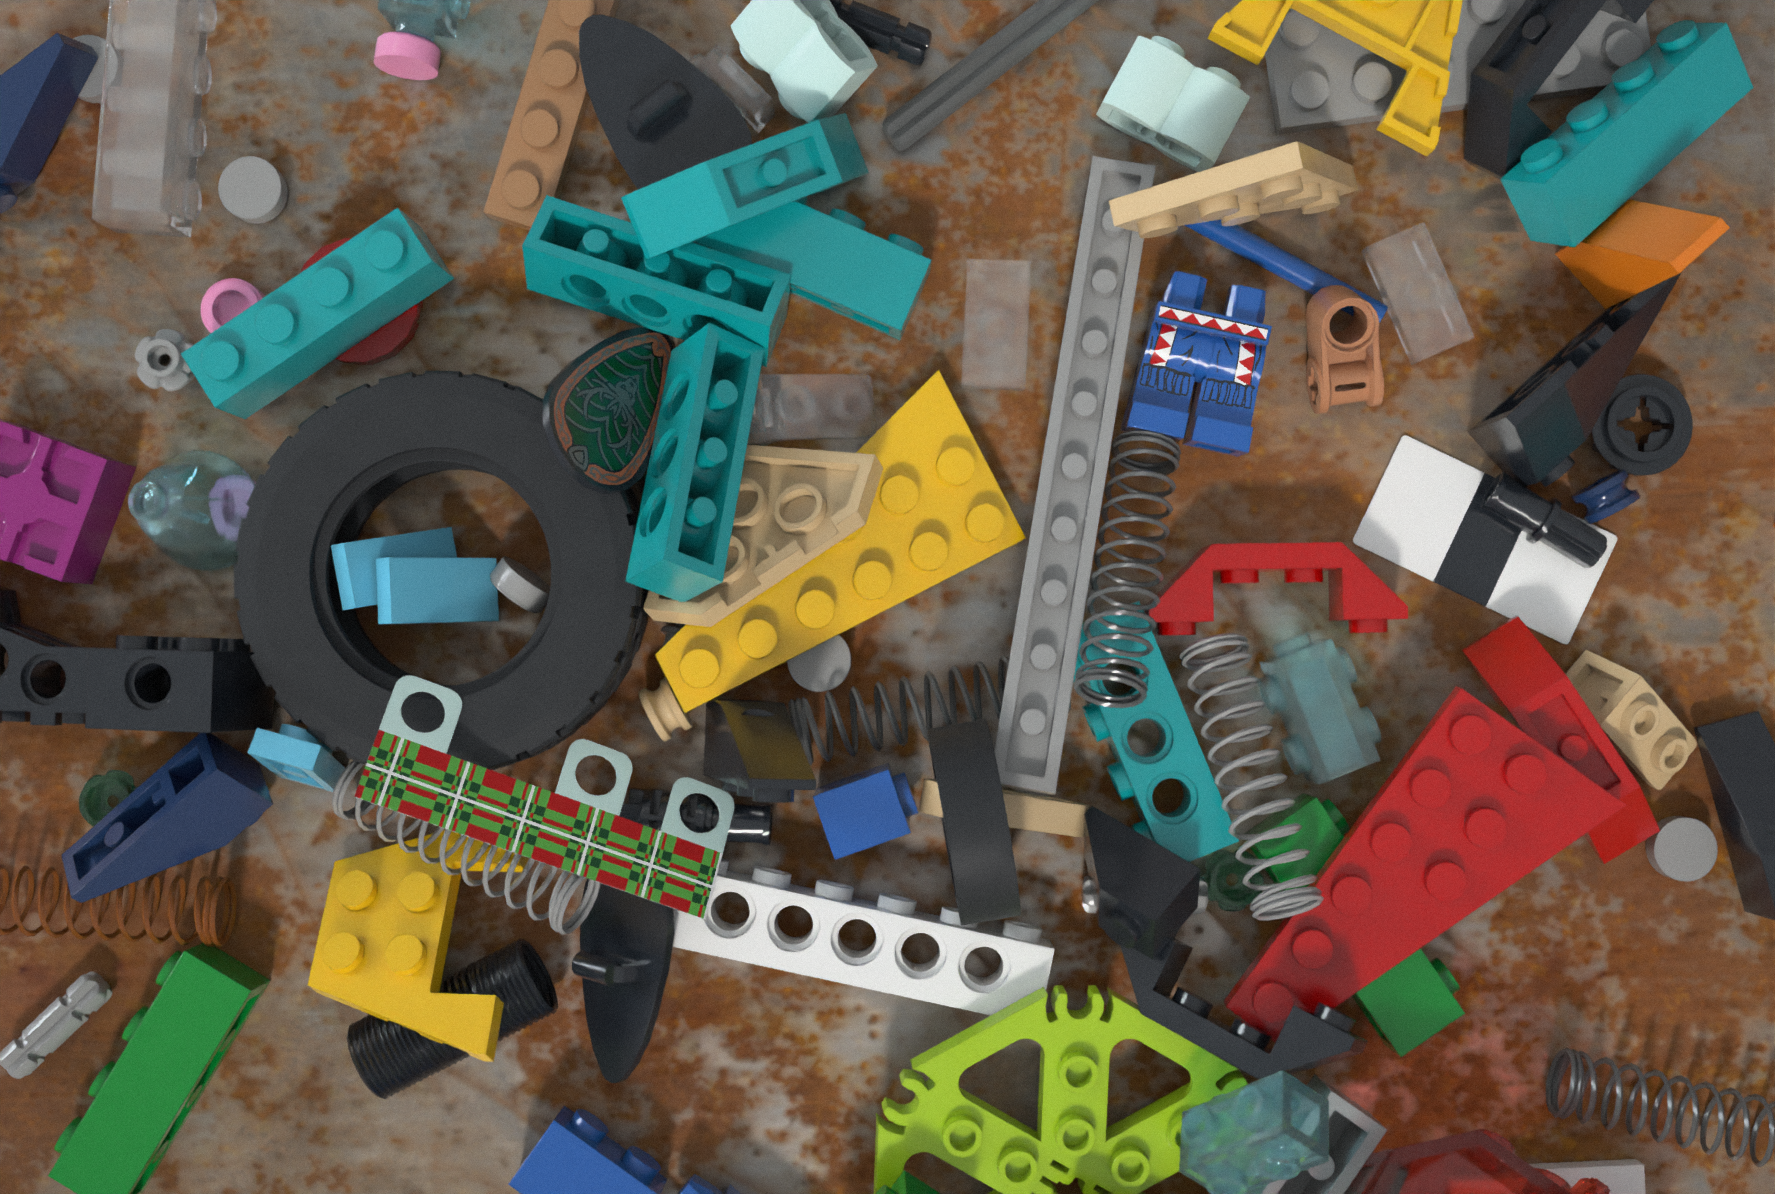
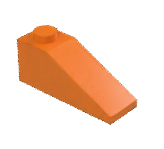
(1639, 249)

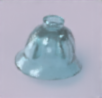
(194, 508)

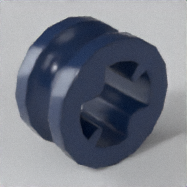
(1606, 496)

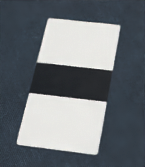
(1433, 525)

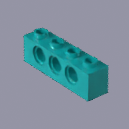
(602, 267)
(696, 465)
(1199, 822)

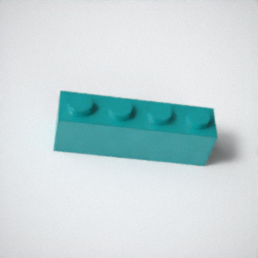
(1627, 132)
(833, 262)
(317, 315)

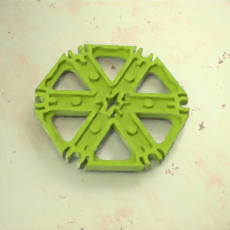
(1071, 1102)

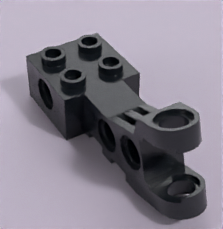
(136, 686)

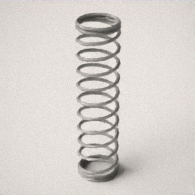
(558, 899)
(1267, 904)

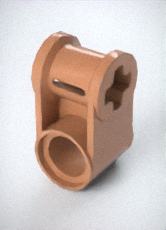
(1346, 363)

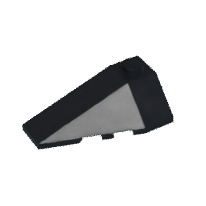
(1561, 401)

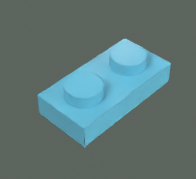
(296, 756)

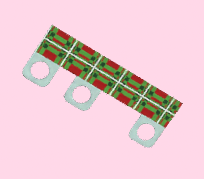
(562, 828)

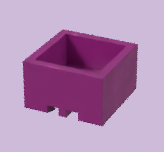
(57, 503)

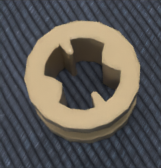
(664, 710)

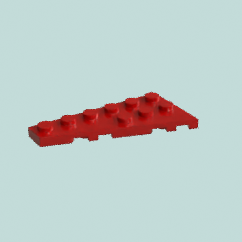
(1437, 841)

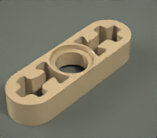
(1023, 810)

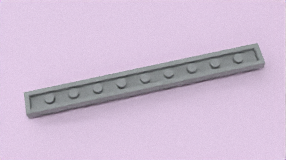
(1070, 485)

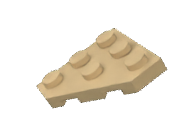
(1239, 191)
(785, 516)

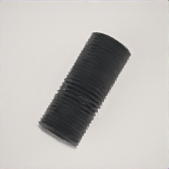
(397, 1057)

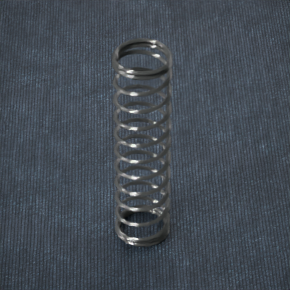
(1138, 468)
(801, 710)
(1579, 1083)

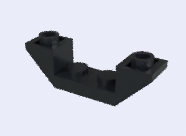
(1516, 67)
(1304, 1042)

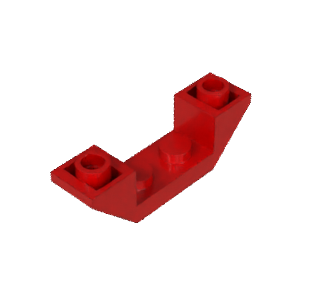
(1353, 588)
(1552, 712)

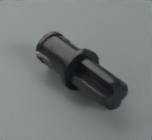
(1544, 521)

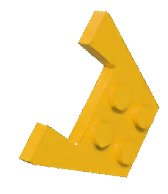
(1405, 32)
(389, 942)

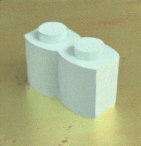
(806, 51)
(1174, 103)

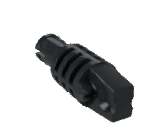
(700, 815)

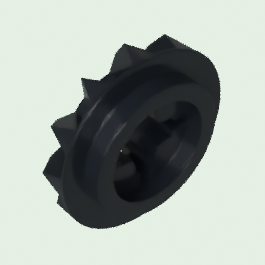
(1659, 404)

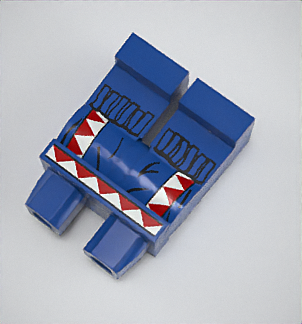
(1202, 347)

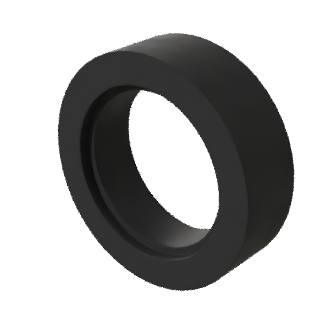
(974, 822)

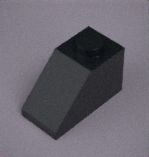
(1136, 884)

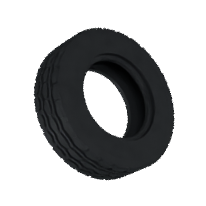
(322, 495)

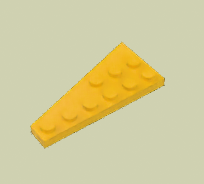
(927, 522)

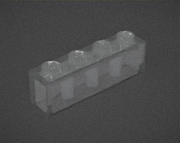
(153, 116)

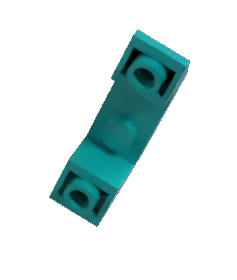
(744, 184)

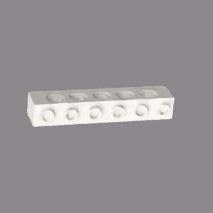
(882, 966)

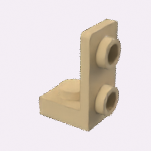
(1633, 718)

